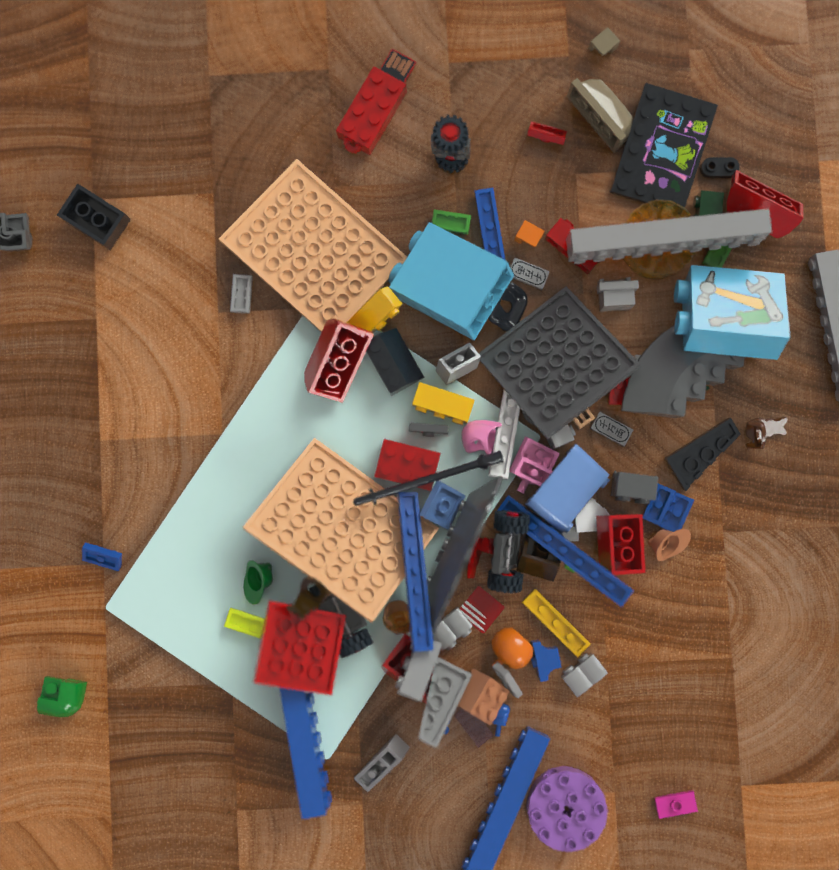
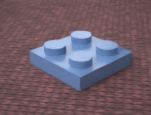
(442, 505)

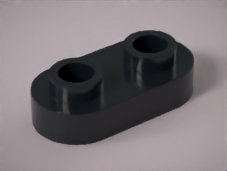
(720, 167)

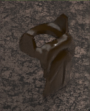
(306, 600)

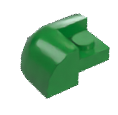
(61, 696)

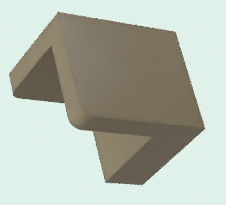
(605, 42)

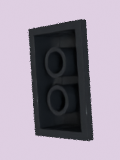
(393, 361)

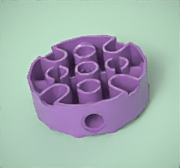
(571, 828)

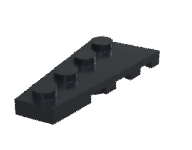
(694, 457)

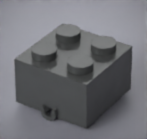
(634, 486)

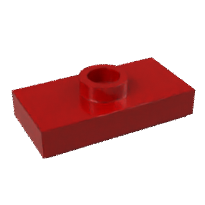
(547, 133)

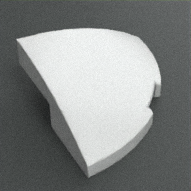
(586, 519)

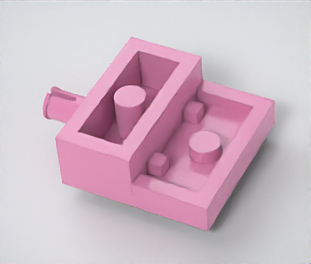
(533, 463)

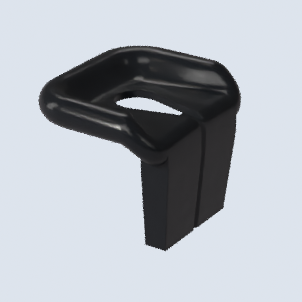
(518, 301)

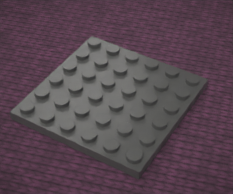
(558, 362)

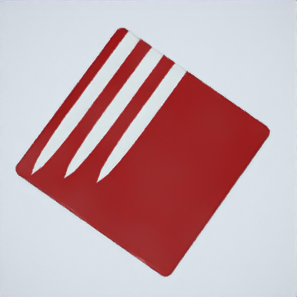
(481, 609)

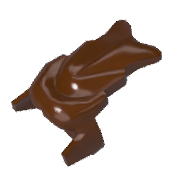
(760, 428)

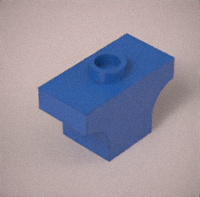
(544, 659)

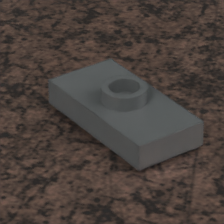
(428, 429)

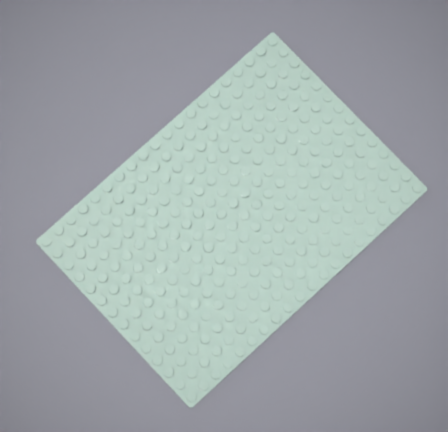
(200, 552)

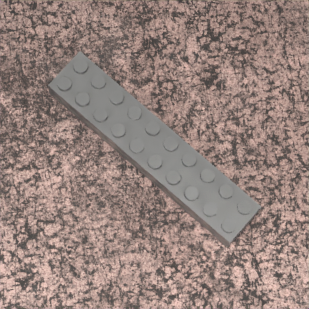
(668, 236)

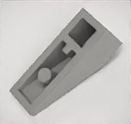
(382, 763)

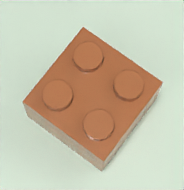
(483, 697)

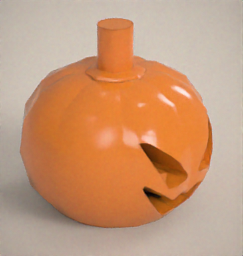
(511, 648)

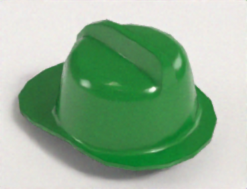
(256, 580)

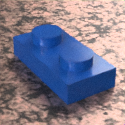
(102, 556)

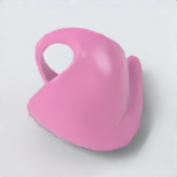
(480, 431)

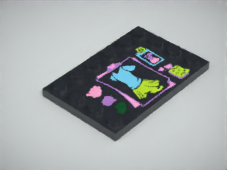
(663, 146)

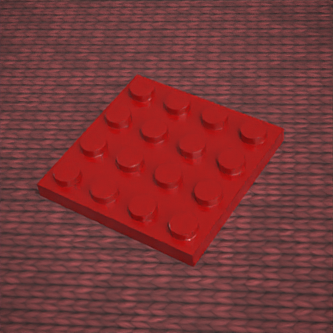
(299, 651)

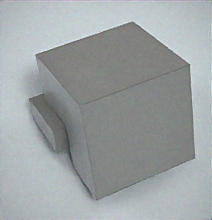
(616, 294)

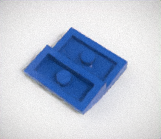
(668, 509)

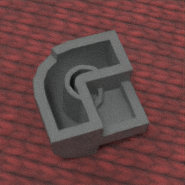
(15, 232)

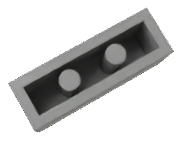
(417, 673)

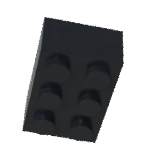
(93, 216)

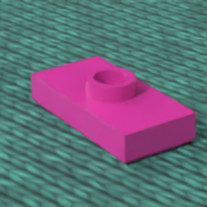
(675, 804)

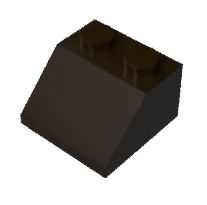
(537, 560)

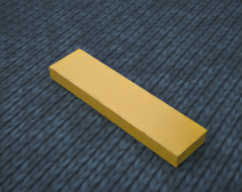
(556, 623)

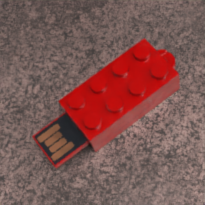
(375, 104)

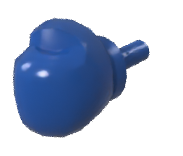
(501, 719)

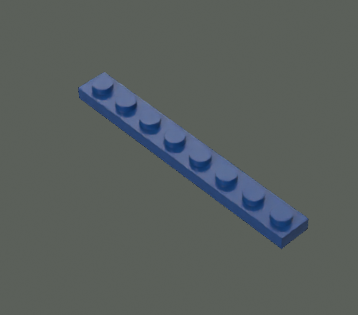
(572, 555)
(415, 572)

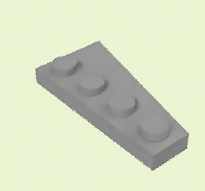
(443, 697)

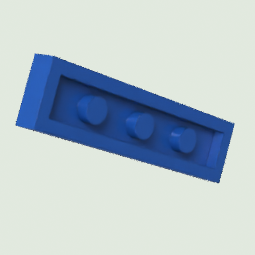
(489, 222)

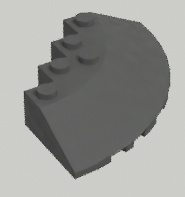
(673, 376)
(459, 548)

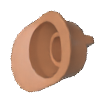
(669, 543)

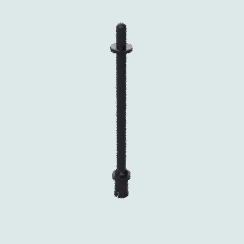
(482, 462)

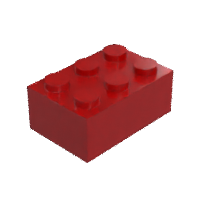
(406, 463)
(621, 543)

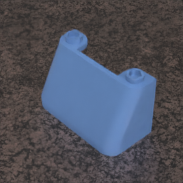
(568, 489)

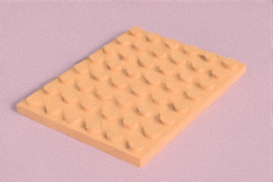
(312, 247)
(327, 537)

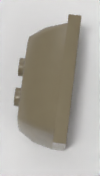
(602, 111)

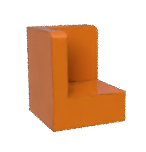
(529, 234)

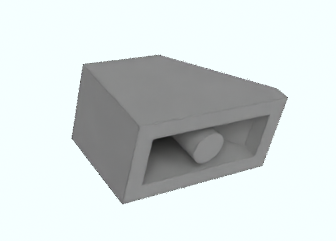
(562, 437)

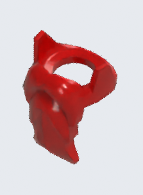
(481, 545)

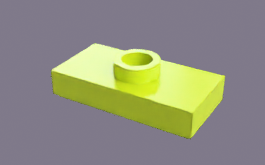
(244, 622)

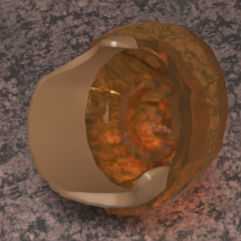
(396, 617)

